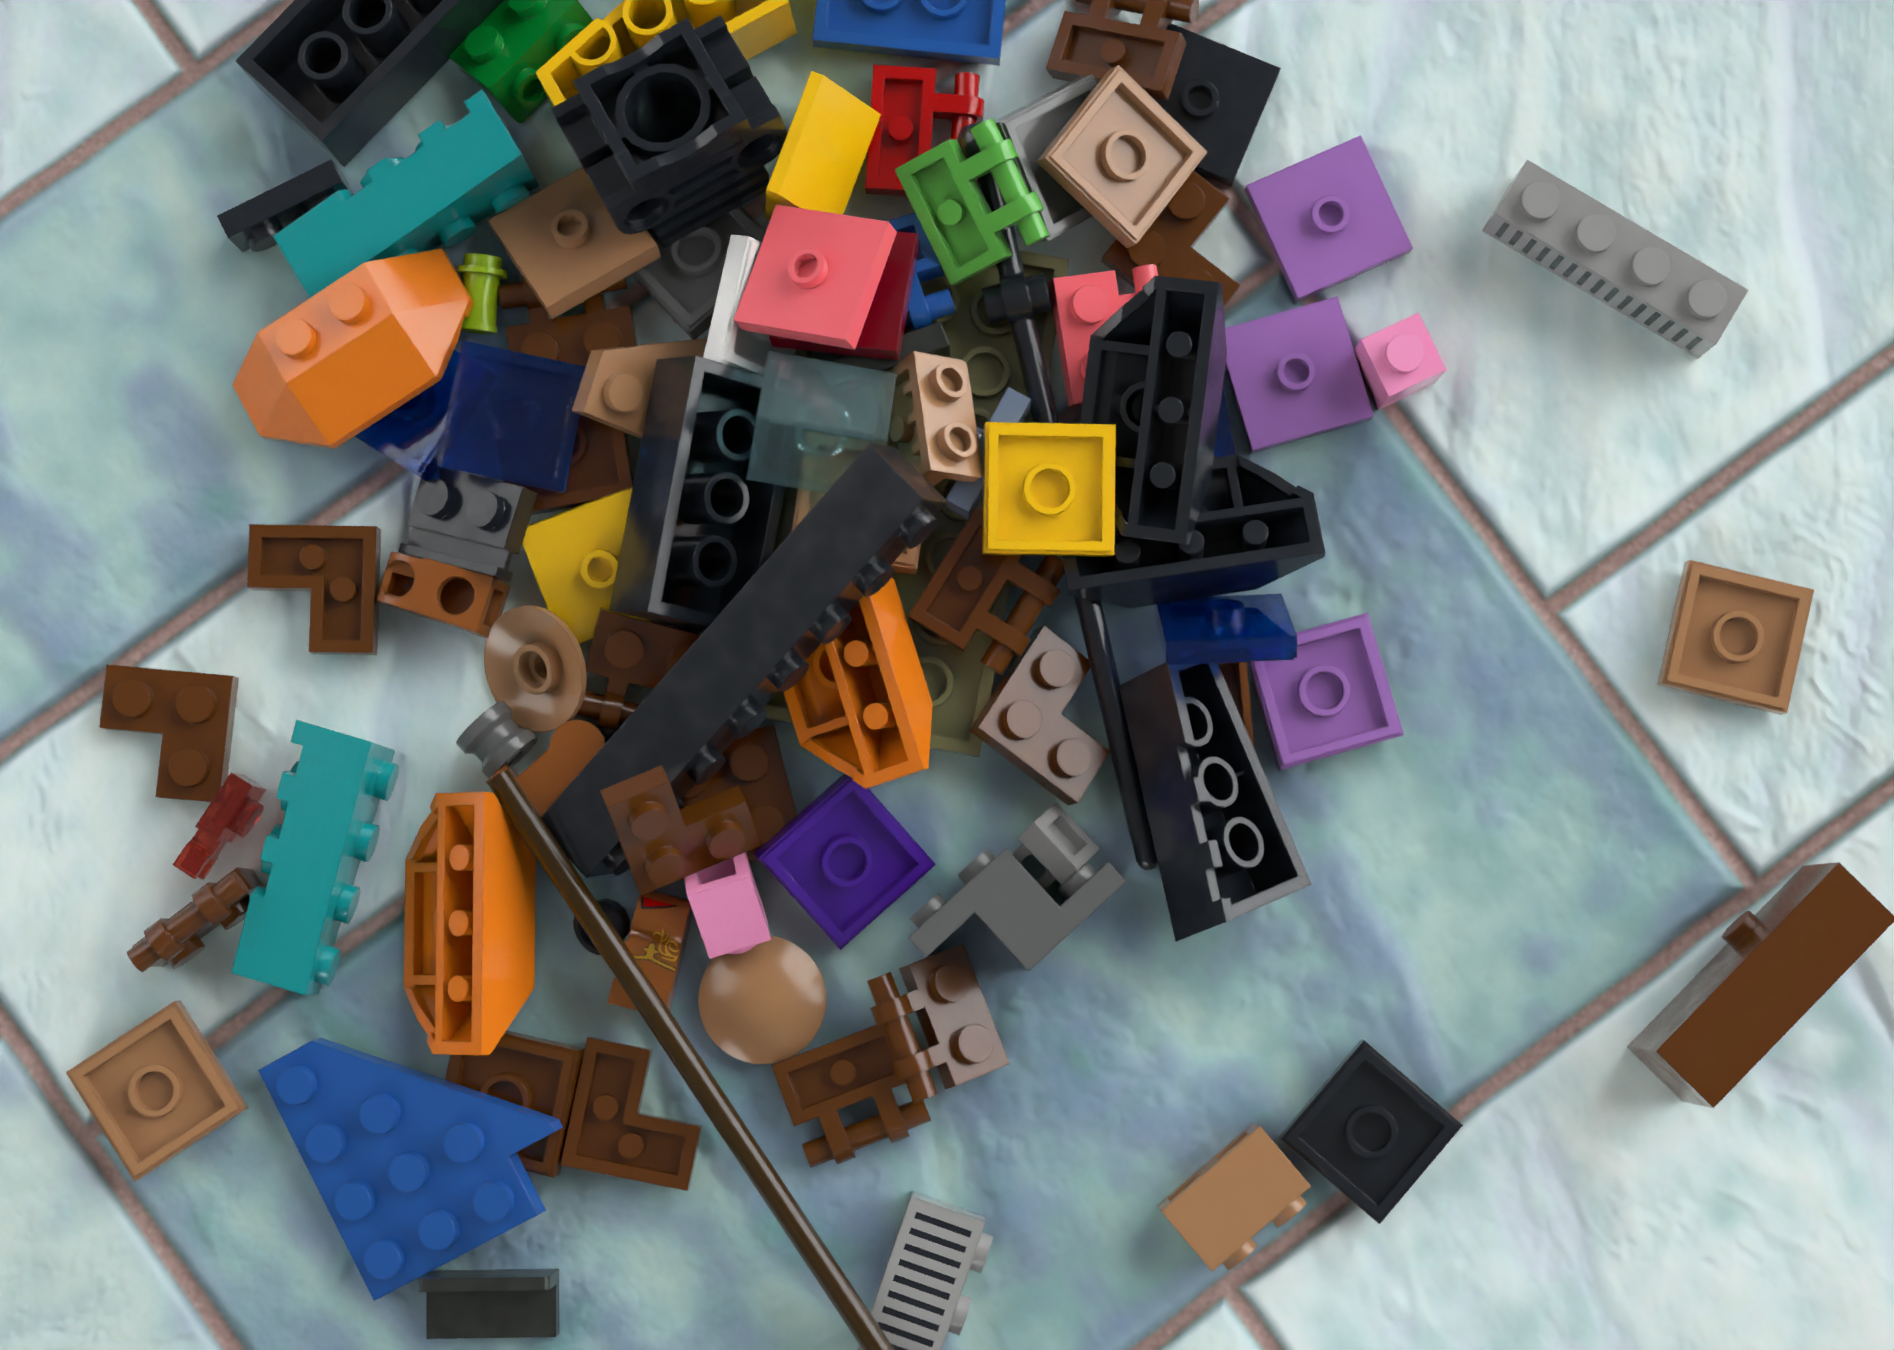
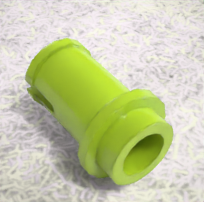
(482, 278)

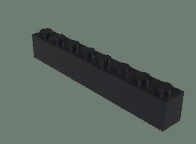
(754, 647)

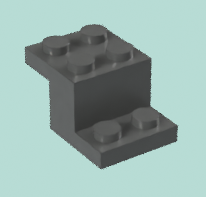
(1014, 906)

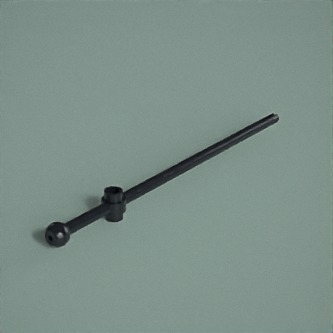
(1018, 301)

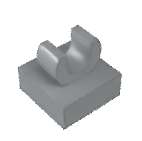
(1057, 845)

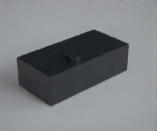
(356, 62)
(692, 513)

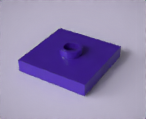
(844, 859)

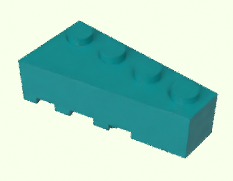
(413, 201)
(314, 859)

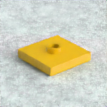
(1049, 489)
(578, 559)

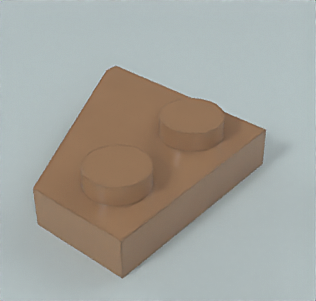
(620, 382)

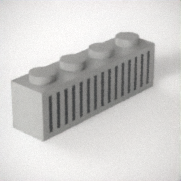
(1615, 260)
(927, 1273)

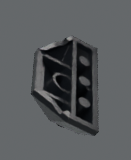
(1161, 382)
(1244, 538)

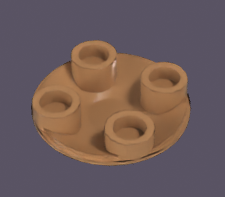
(763, 1001)

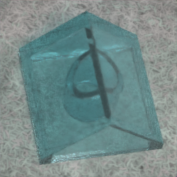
(817, 420)

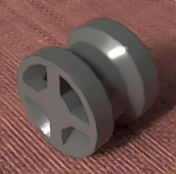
(496, 739)

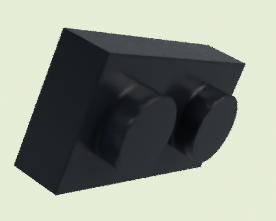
(265, 215)

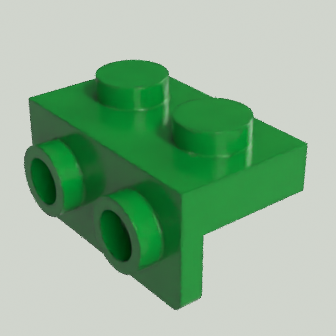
(514, 44)

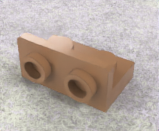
(935, 418)

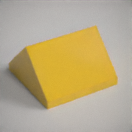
(822, 149)

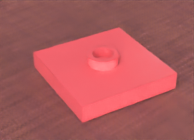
(815, 276)

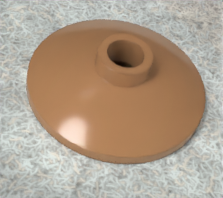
(535, 667)

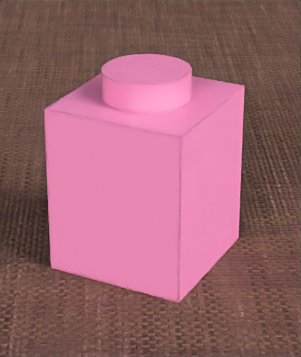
(1399, 361)
(728, 907)

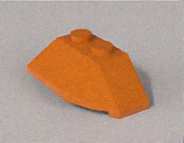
(354, 350)
(866, 696)
(468, 923)

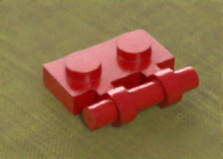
(907, 112)

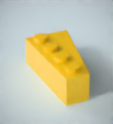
(633, 23)

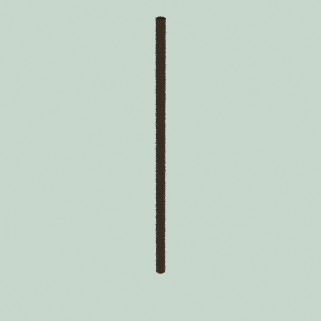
(688, 1063)

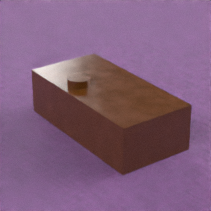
(1761, 982)

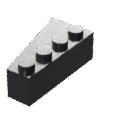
(1206, 799)

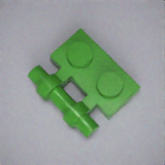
(954, 210)

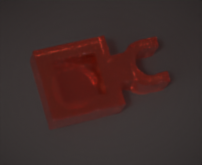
(229, 814)

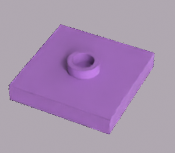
(1328, 218)
(1295, 375)
(1328, 696)

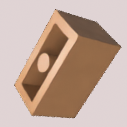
(1236, 1198)

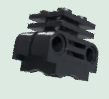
(673, 88)

